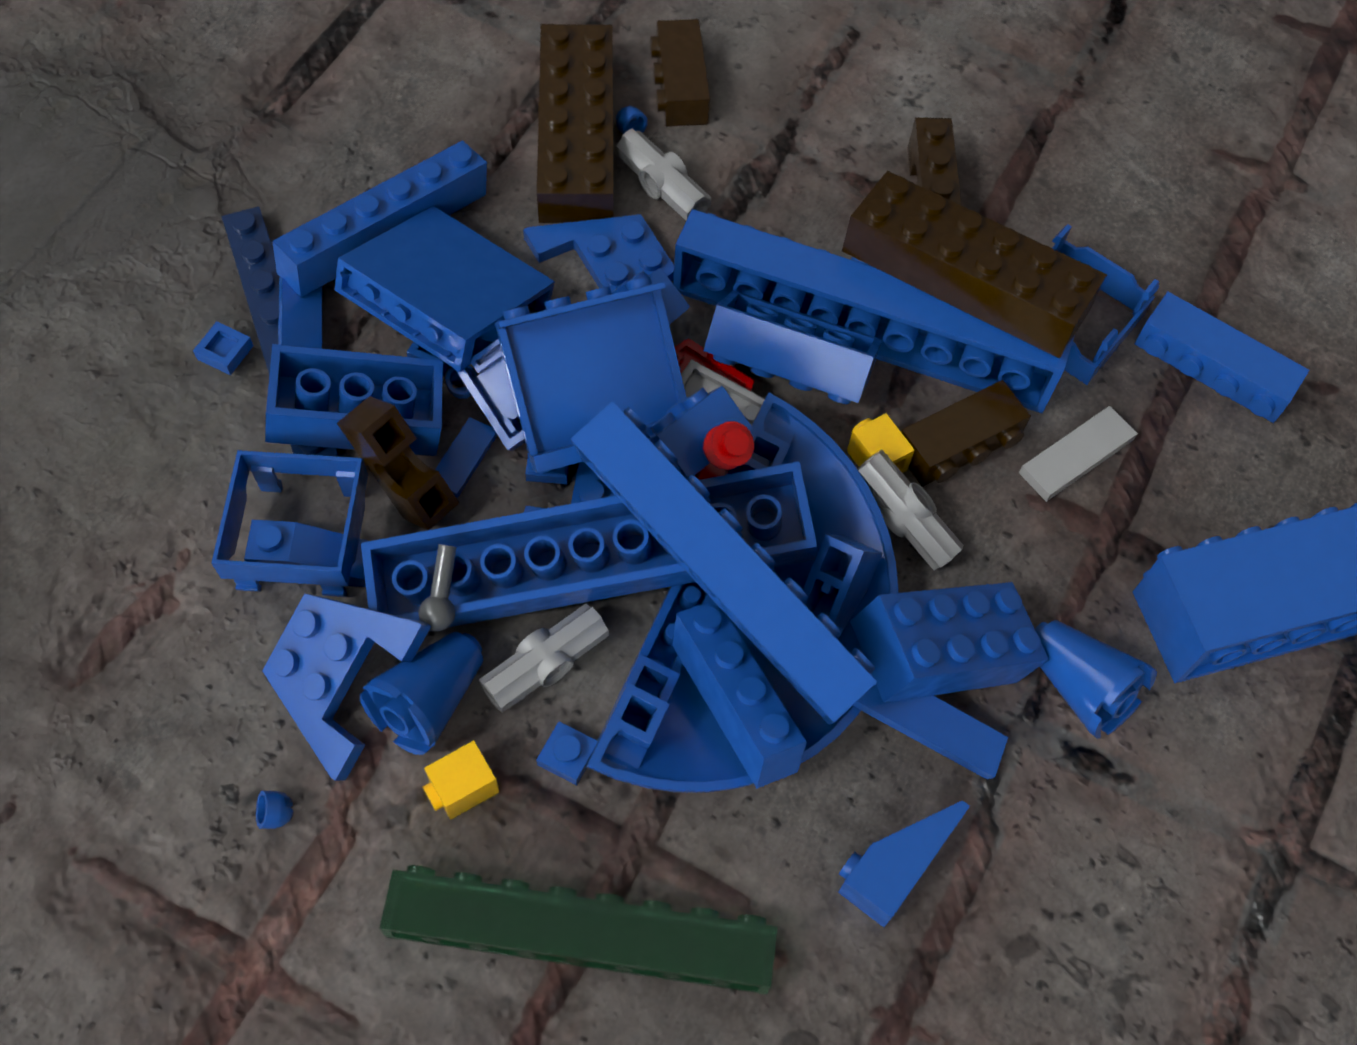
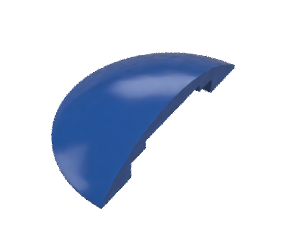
(660, 723)

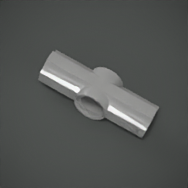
(662, 174)
(909, 511)
(544, 657)

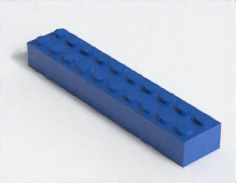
(915, 327)
(577, 551)

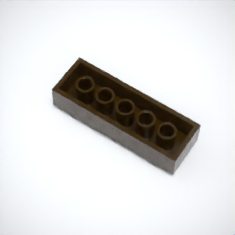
(575, 123)
(973, 263)

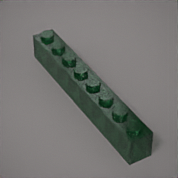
(580, 930)

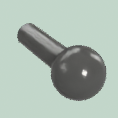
(437, 608)

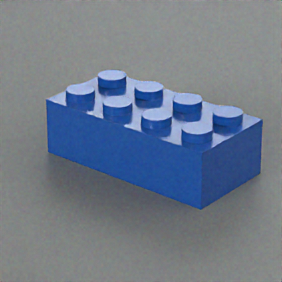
(792, 347)
(320, 386)
(948, 640)

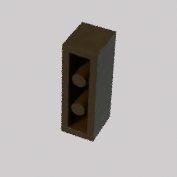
(680, 73)
(965, 433)

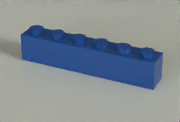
(446, 181)

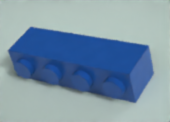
(1221, 357)
(738, 694)

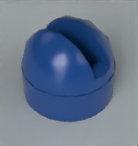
(629, 118)
(453, 378)
(273, 809)

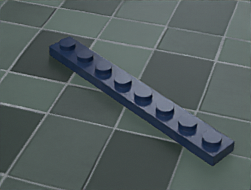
(260, 283)

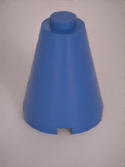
(1093, 676)
(423, 694)

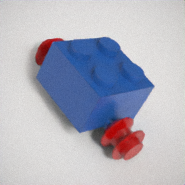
(705, 431)

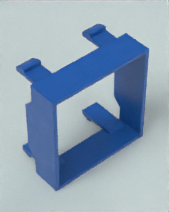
(1117, 284)
(352, 480)

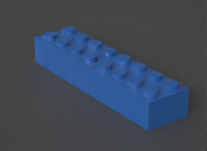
(722, 563)

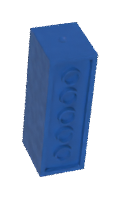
(1253, 594)

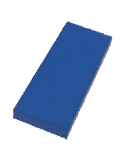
(465, 454)

